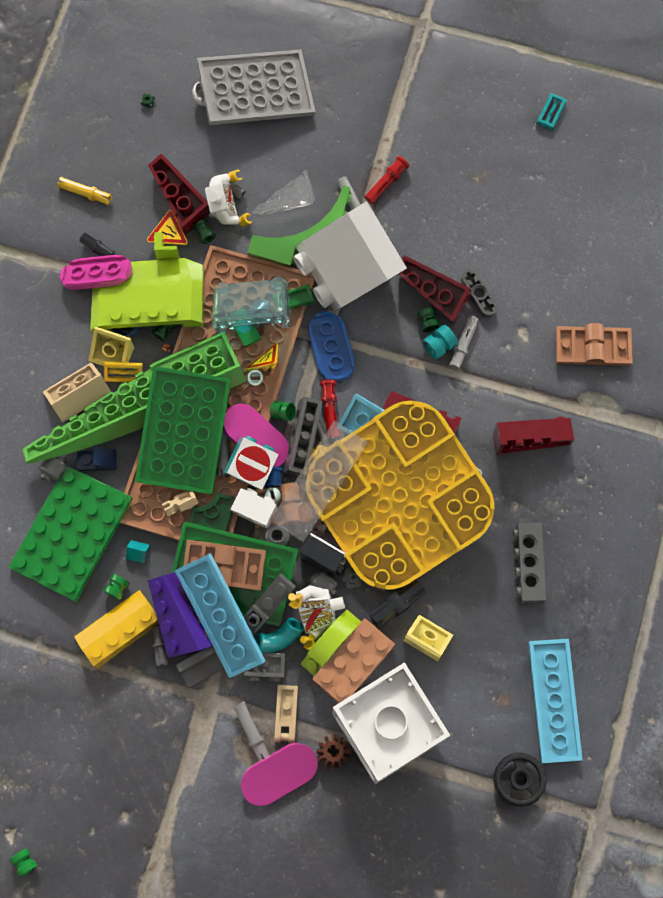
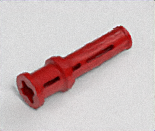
(391, 174)
(329, 399)

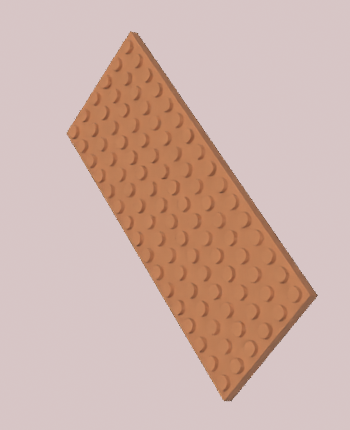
(229, 267)

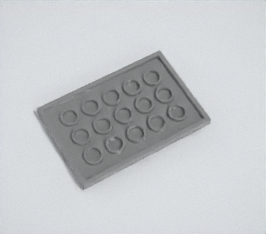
(255, 87)

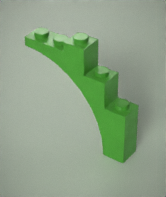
(282, 249)

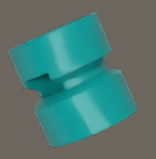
(440, 342)

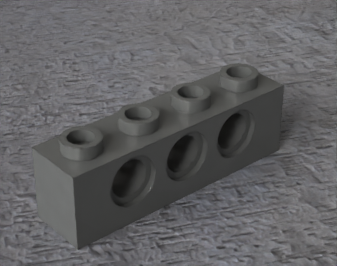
(302, 436)
(533, 533)

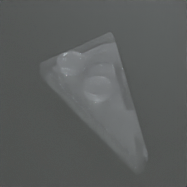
(292, 196)

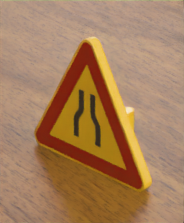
(170, 229)
(266, 360)

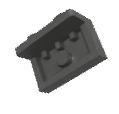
(272, 668)

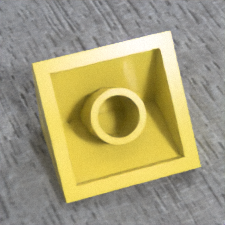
(110, 347)
(428, 638)

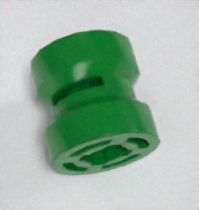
(282, 410)
(116, 586)
(23, 862)

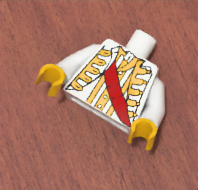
(221, 200)
(316, 611)

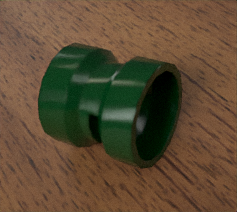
(428, 320)

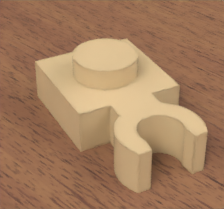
(182, 501)

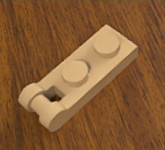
(286, 713)

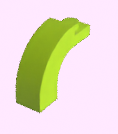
(330, 642)

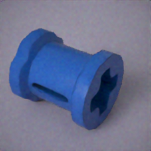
(274, 477)

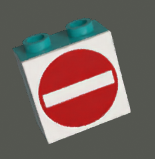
(251, 462)

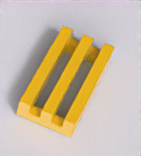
(121, 371)

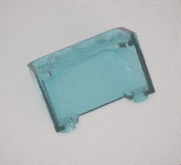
(251, 304)

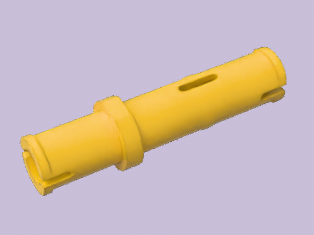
(91, 193)

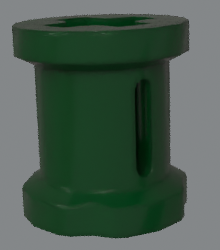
(204, 231)
(162, 331)

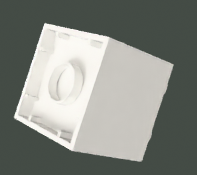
(390, 723)

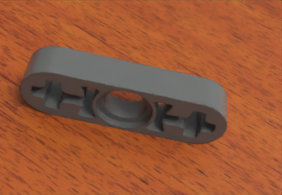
(479, 285)

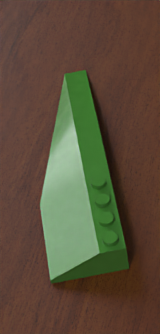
(126, 408)

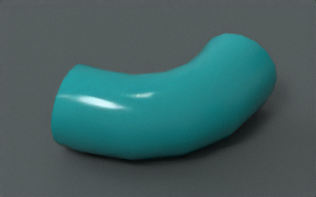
(280, 638)

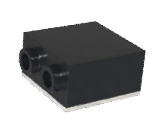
(323, 556)

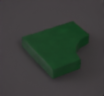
(215, 514)

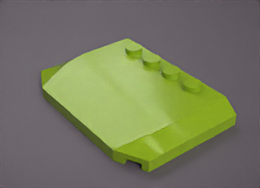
(152, 296)

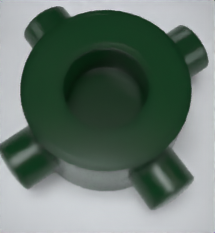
(147, 100)

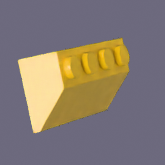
(117, 629)

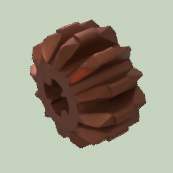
(327, 756)

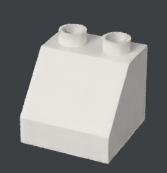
(348, 257)

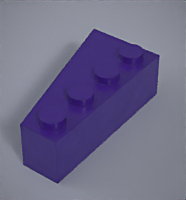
(176, 616)

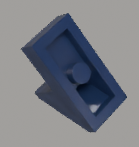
(96, 459)

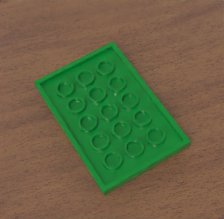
(182, 430)
(71, 533)
(278, 561)

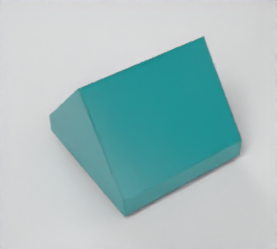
(137, 551)

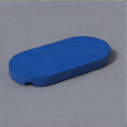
(331, 346)

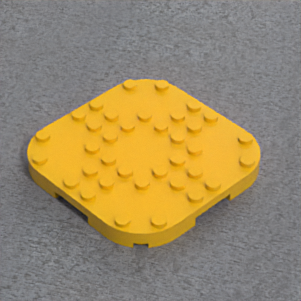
(408, 498)

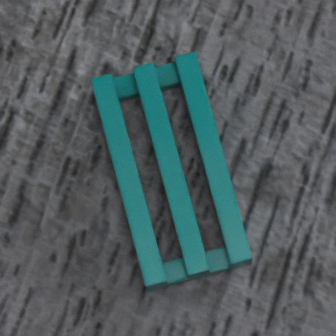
(546, 123)

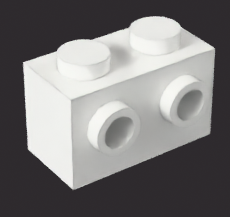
(254, 508)

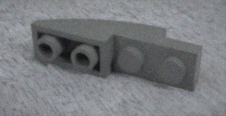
(268, 603)

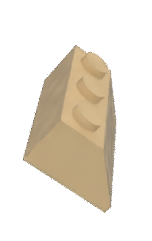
(76, 392)

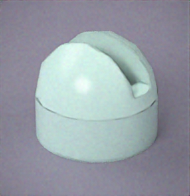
(255, 373)
(277, 494)

